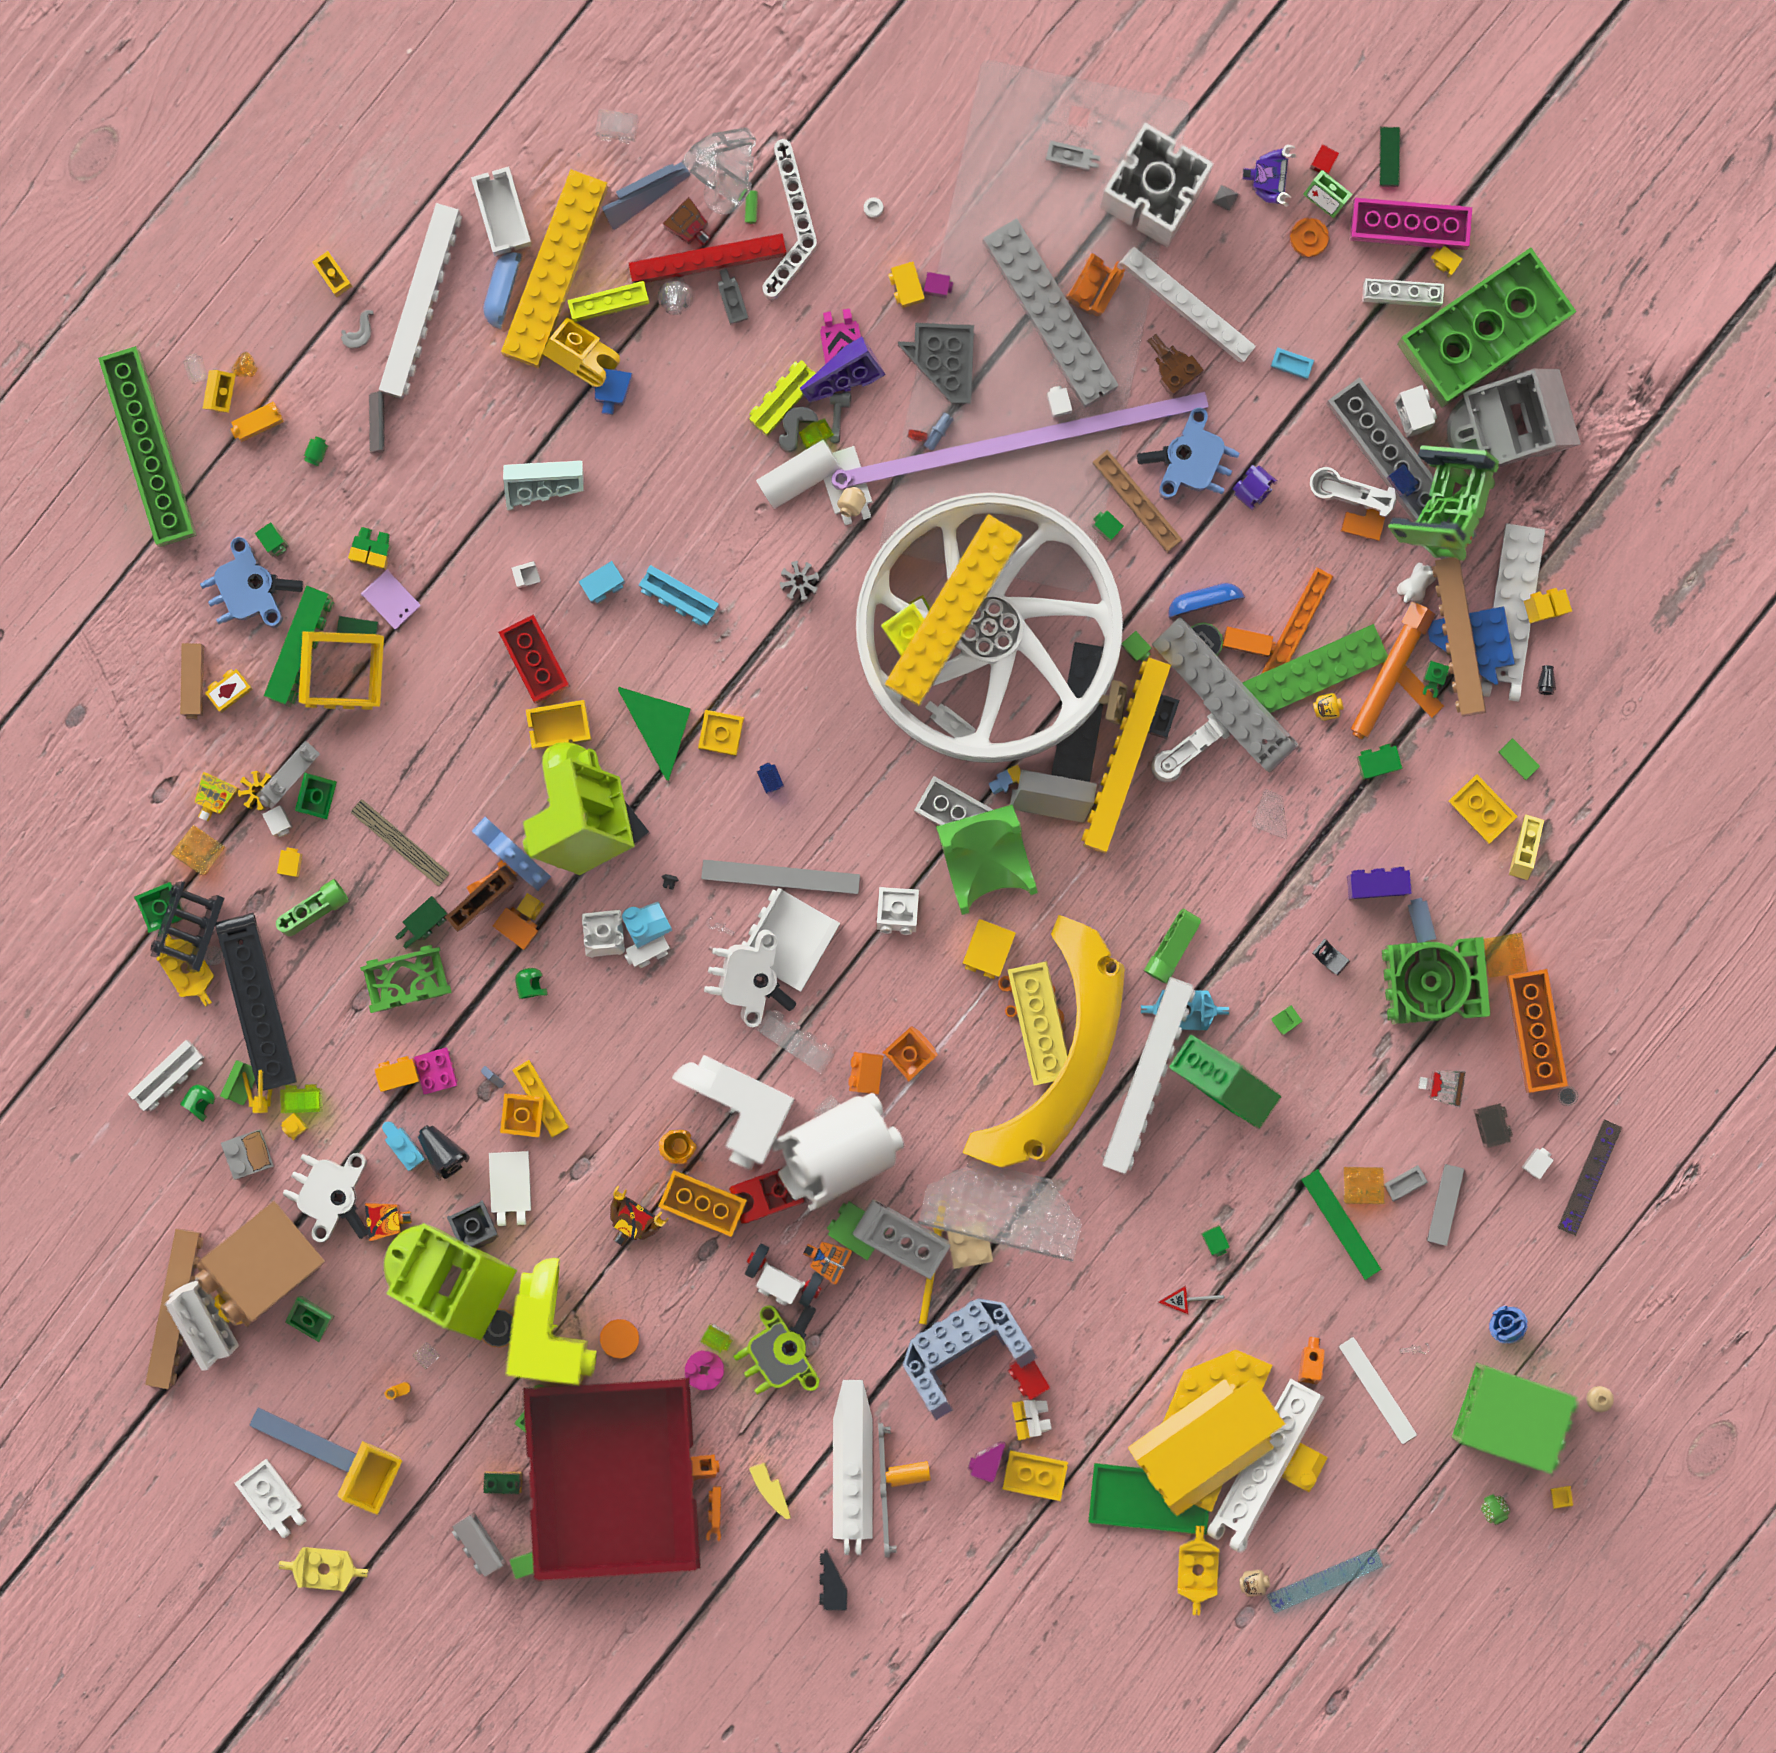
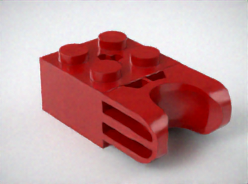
(764, 1195)

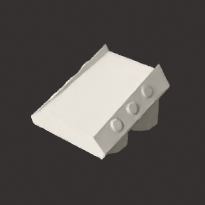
(603, 933)

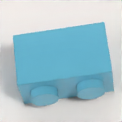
(602, 582)

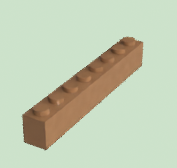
(1460, 637)
(167, 1335)

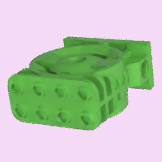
(1401, 956)

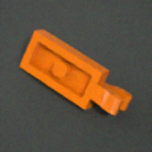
(715, 1515)

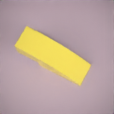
(770, 1489)

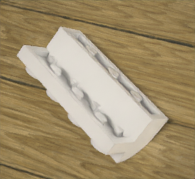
(201, 1325)

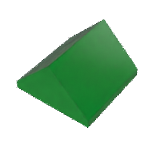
(315, 796)
(309, 1318)

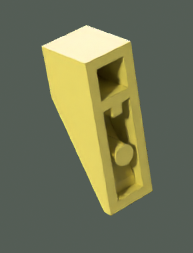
(1526, 847)

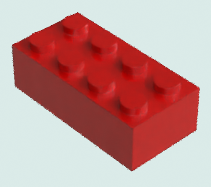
(534, 659)

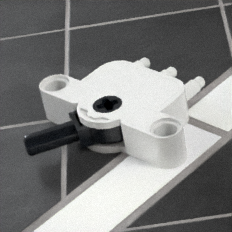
(739, 981)
(320, 1191)

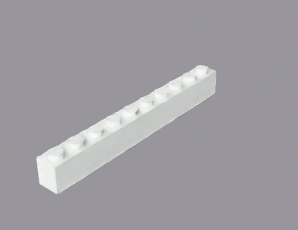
(420, 300)

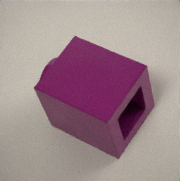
(938, 285)

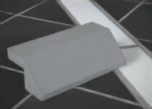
(1053, 796)

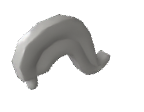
(360, 338)

